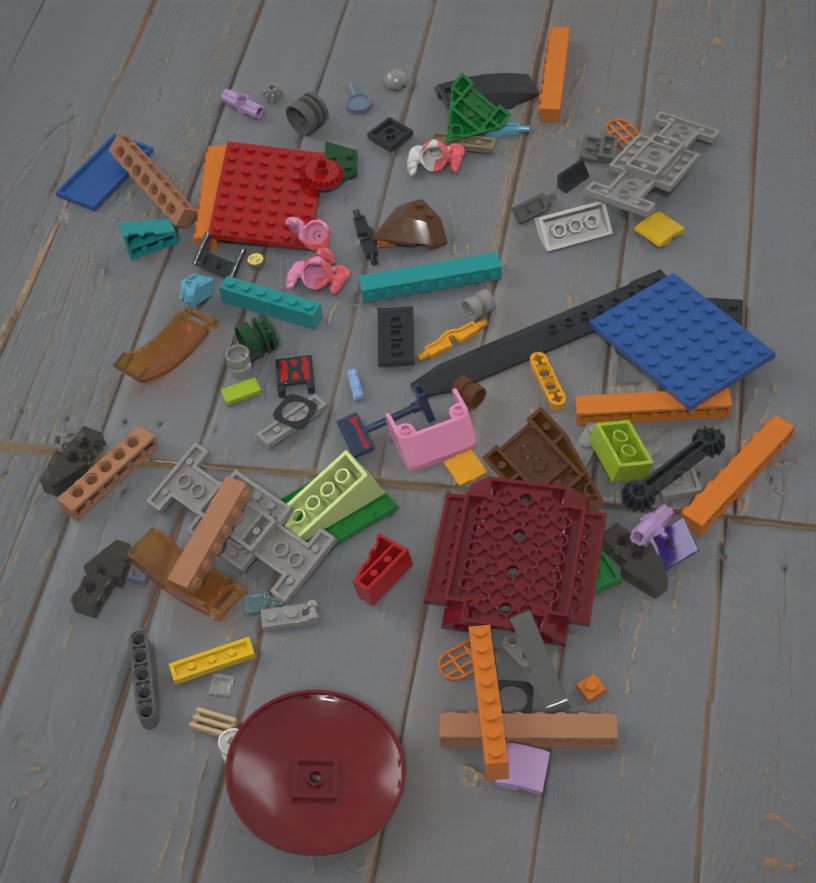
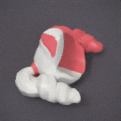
(435, 156)

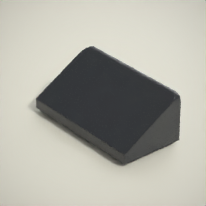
(572, 176)

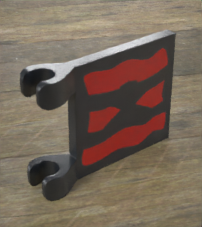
(294, 372)

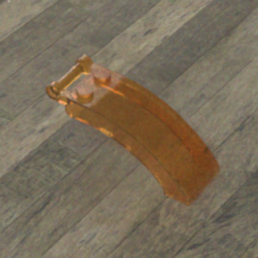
(168, 348)
(156, 557)

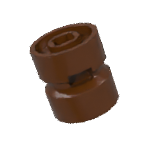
(471, 393)

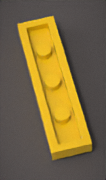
(212, 660)

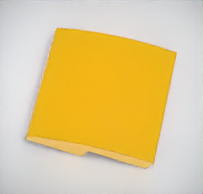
(659, 229)

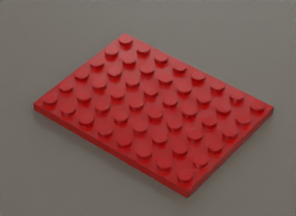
(258, 194)

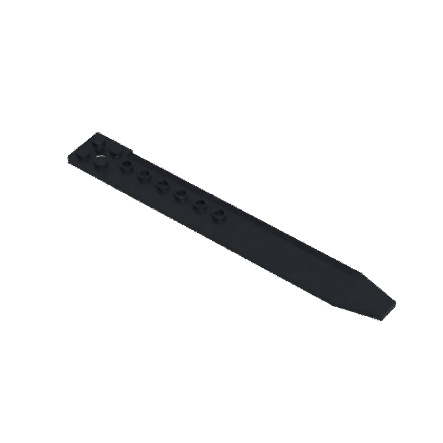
(520, 345)

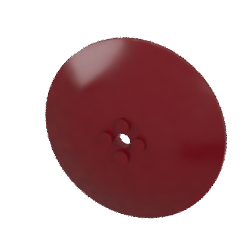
(306, 737)

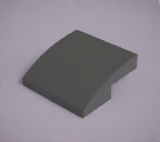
(599, 149)

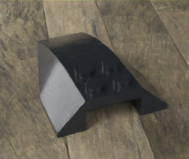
(498, 88)

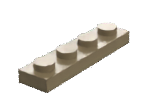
(470, 144)

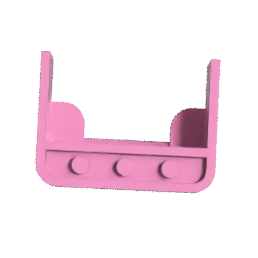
(436, 442)

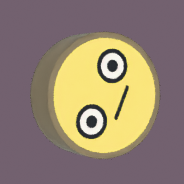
(255, 261)

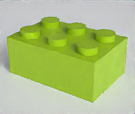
(620, 451)

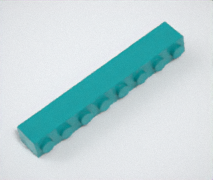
(430, 277)

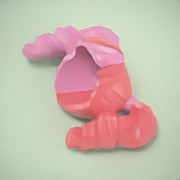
(309, 236)
(317, 274)

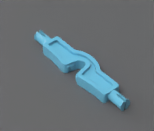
(507, 130)

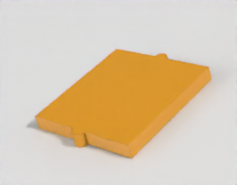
(465, 468)

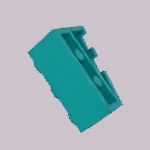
(147, 237)

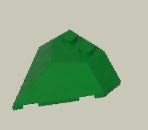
(471, 112)

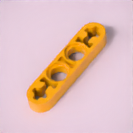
(547, 381)

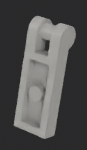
(290, 616)

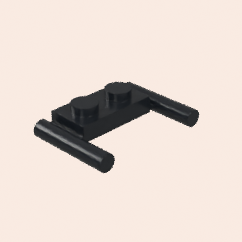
(215, 263)

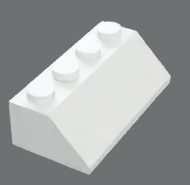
(573, 225)

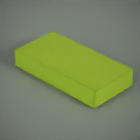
(241, 391)

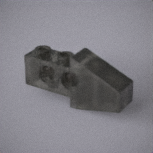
(73, 462)
(643, 574)
(95, 591)

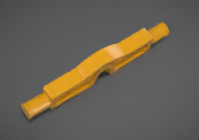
(444, 345)

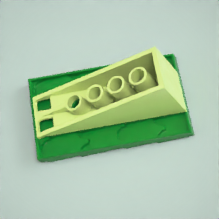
(339, 500)

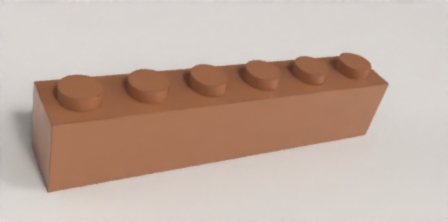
(210, 535)

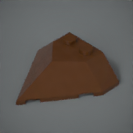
(413, 225)

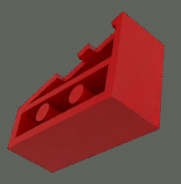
(381, 570)

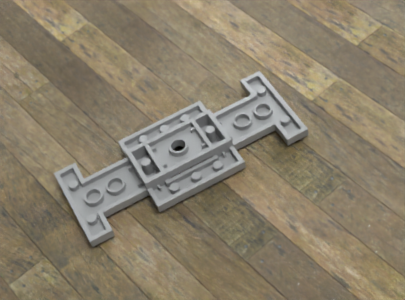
(645, 162)
(257, 530)

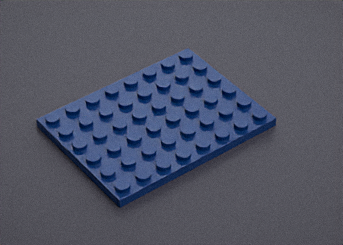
(682, 341)

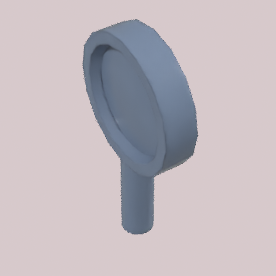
(357, 102)

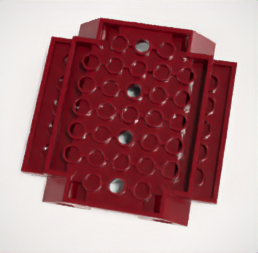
(553, 561)

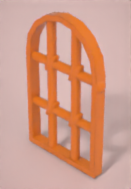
(622, 128)
(453, 660)

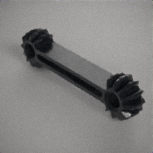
(642, 494)

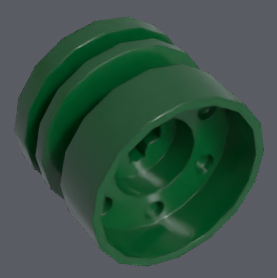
(260, 335)

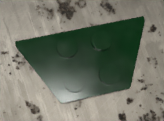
(345, 157)

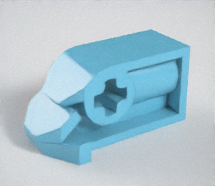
(196, 289)

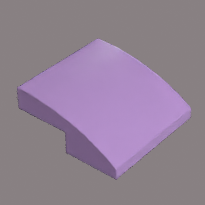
(526, 768)

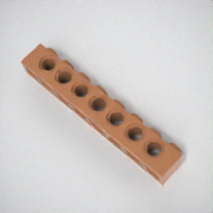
(152, 181)

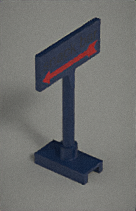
(357, 435)

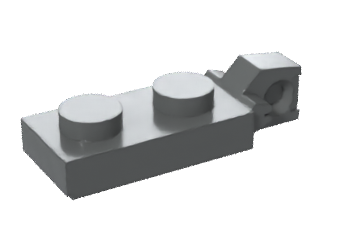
(532, 207)

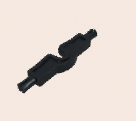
(367, 232)

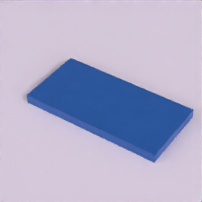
(97, 178)

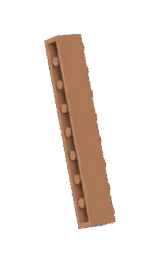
(534, 730)

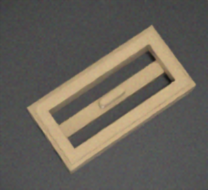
(212, 715)

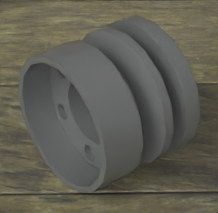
(307, 113)

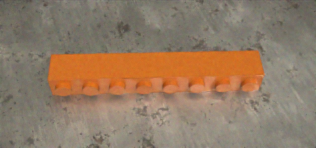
(554, 74)
(210, 181)
(647, 408)
(737, 475)
(488, 703)

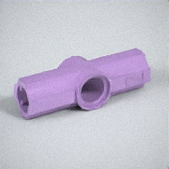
(242, 103)
(651, 524)

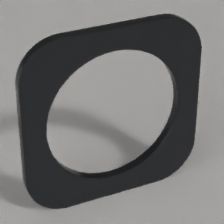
(277, 414)
(525, 686)

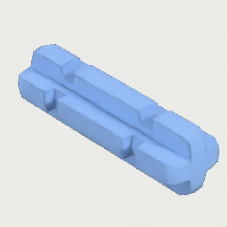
(355, 384)

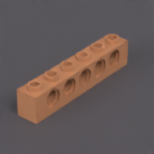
(107, 473)

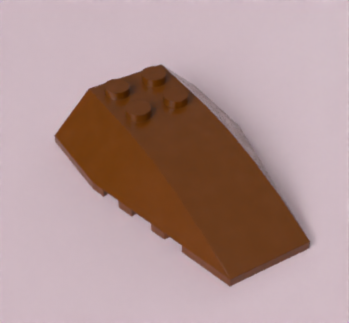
(544, 455)

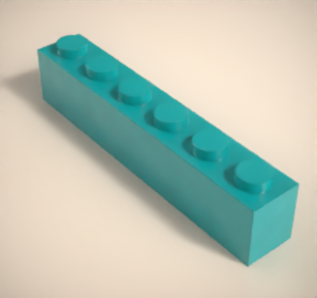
(271, 302)

